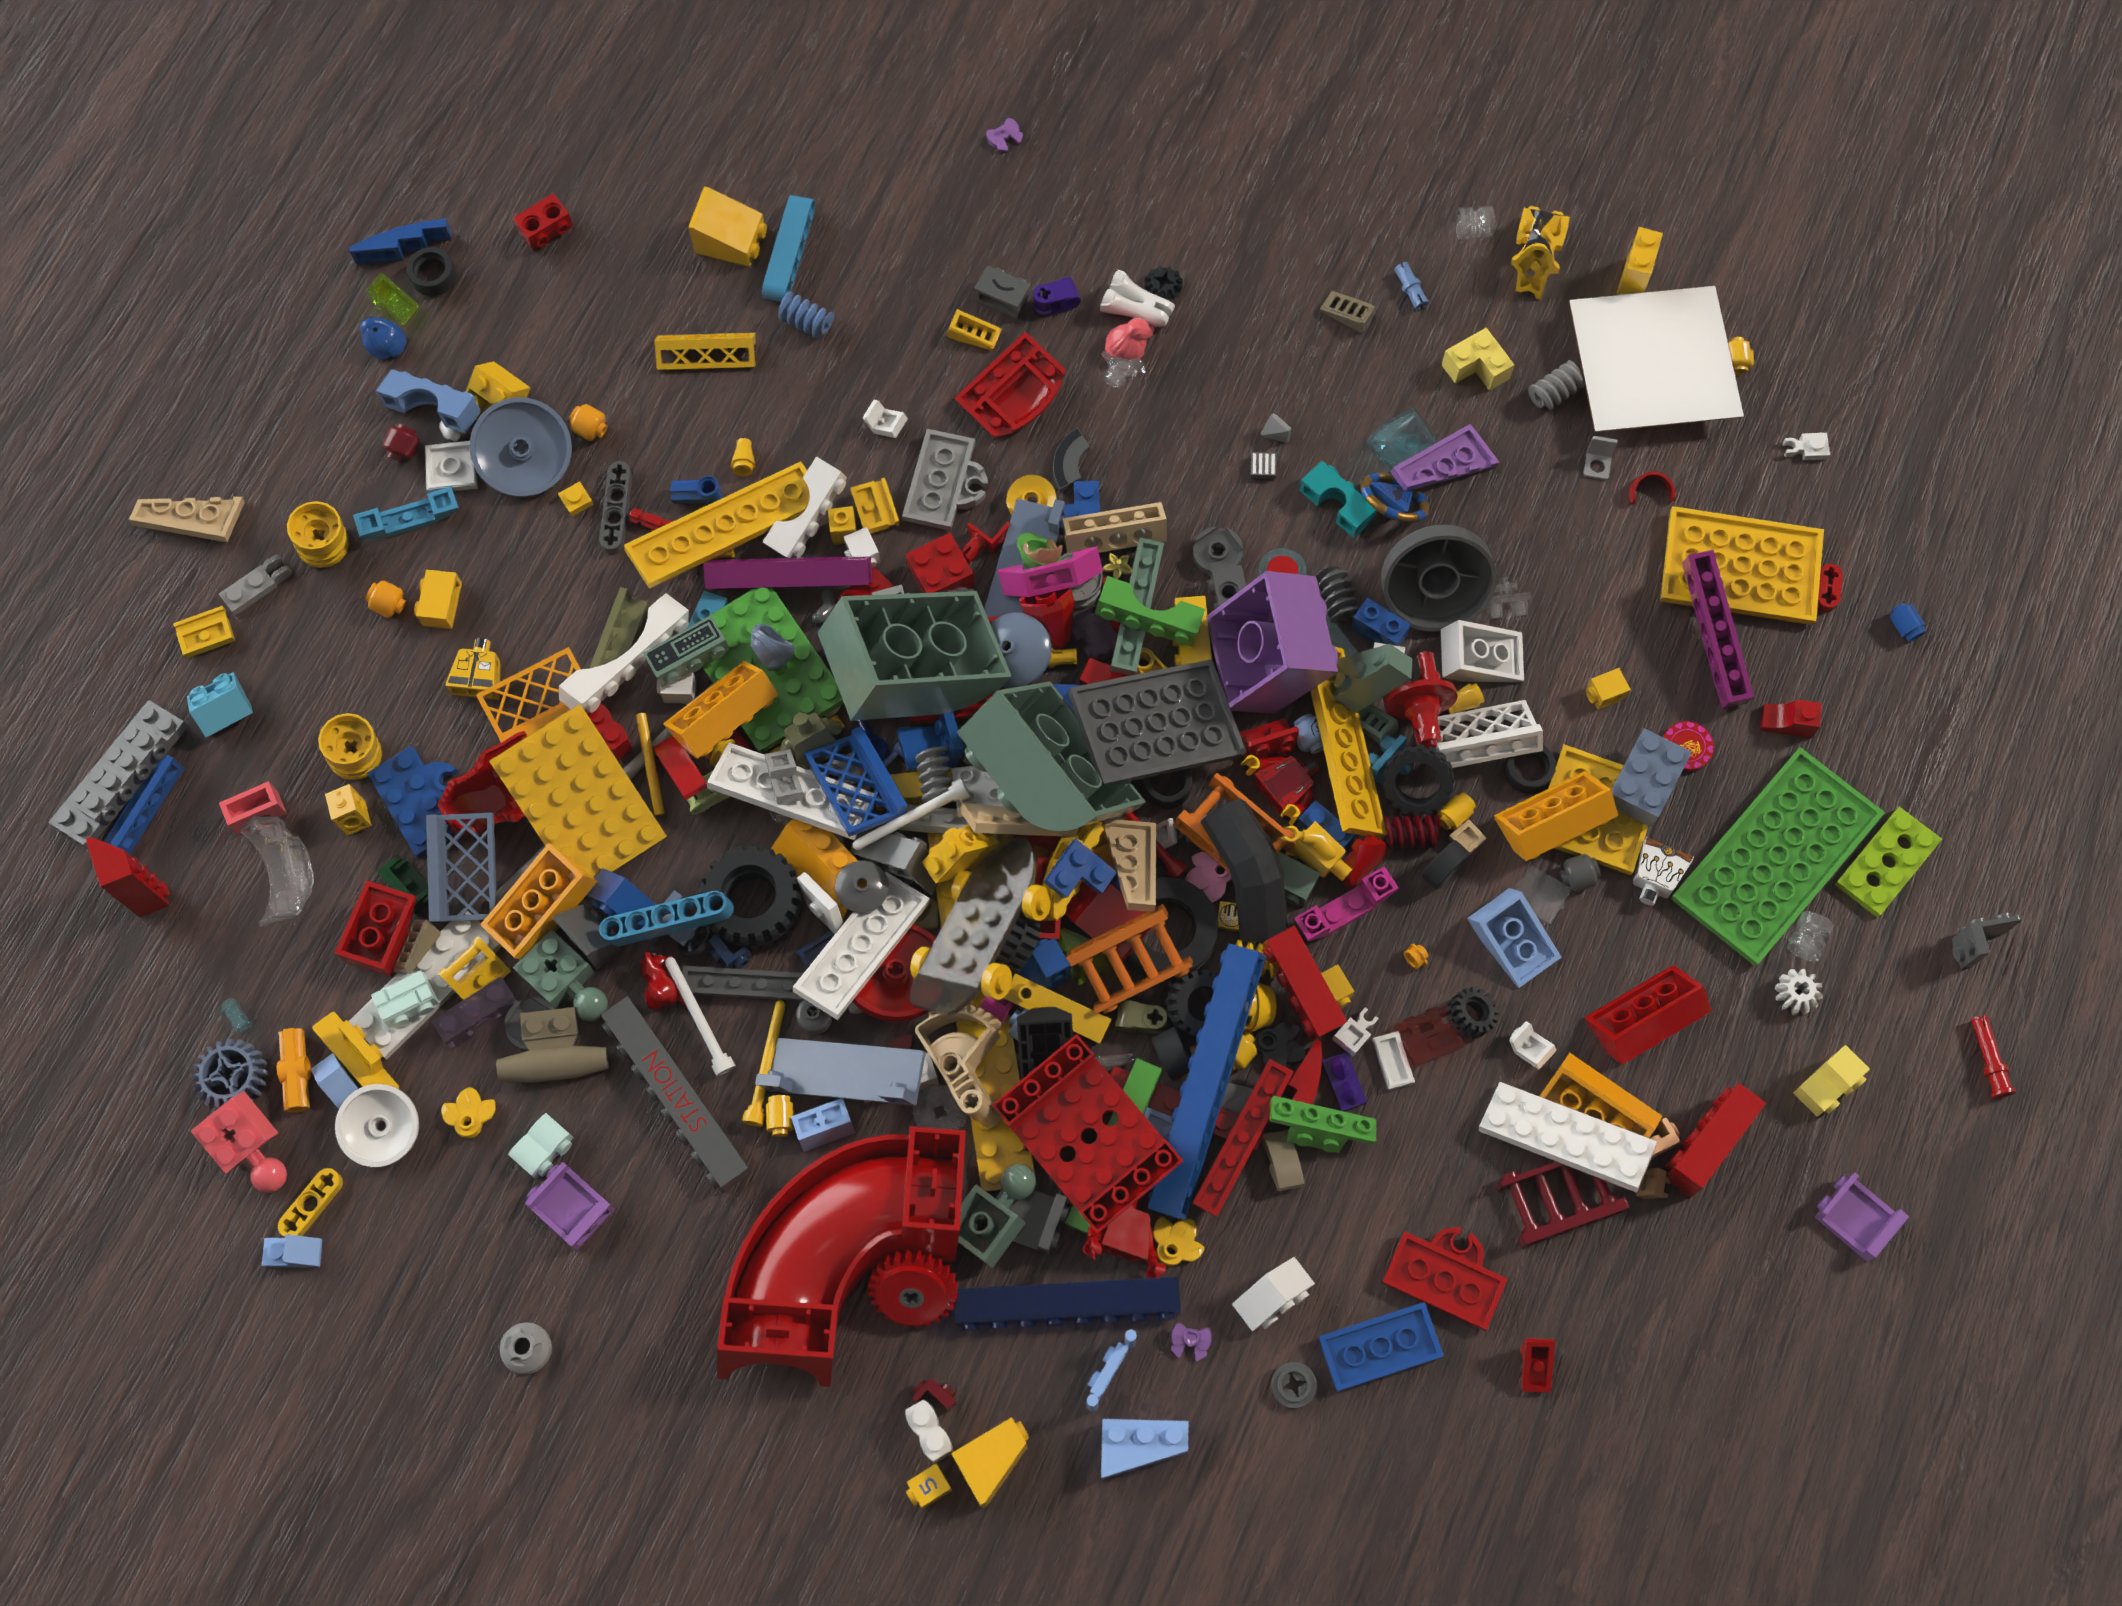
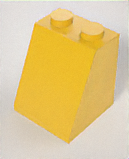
(726, 228)
(991, 1458)

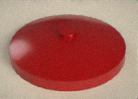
(889, 989)

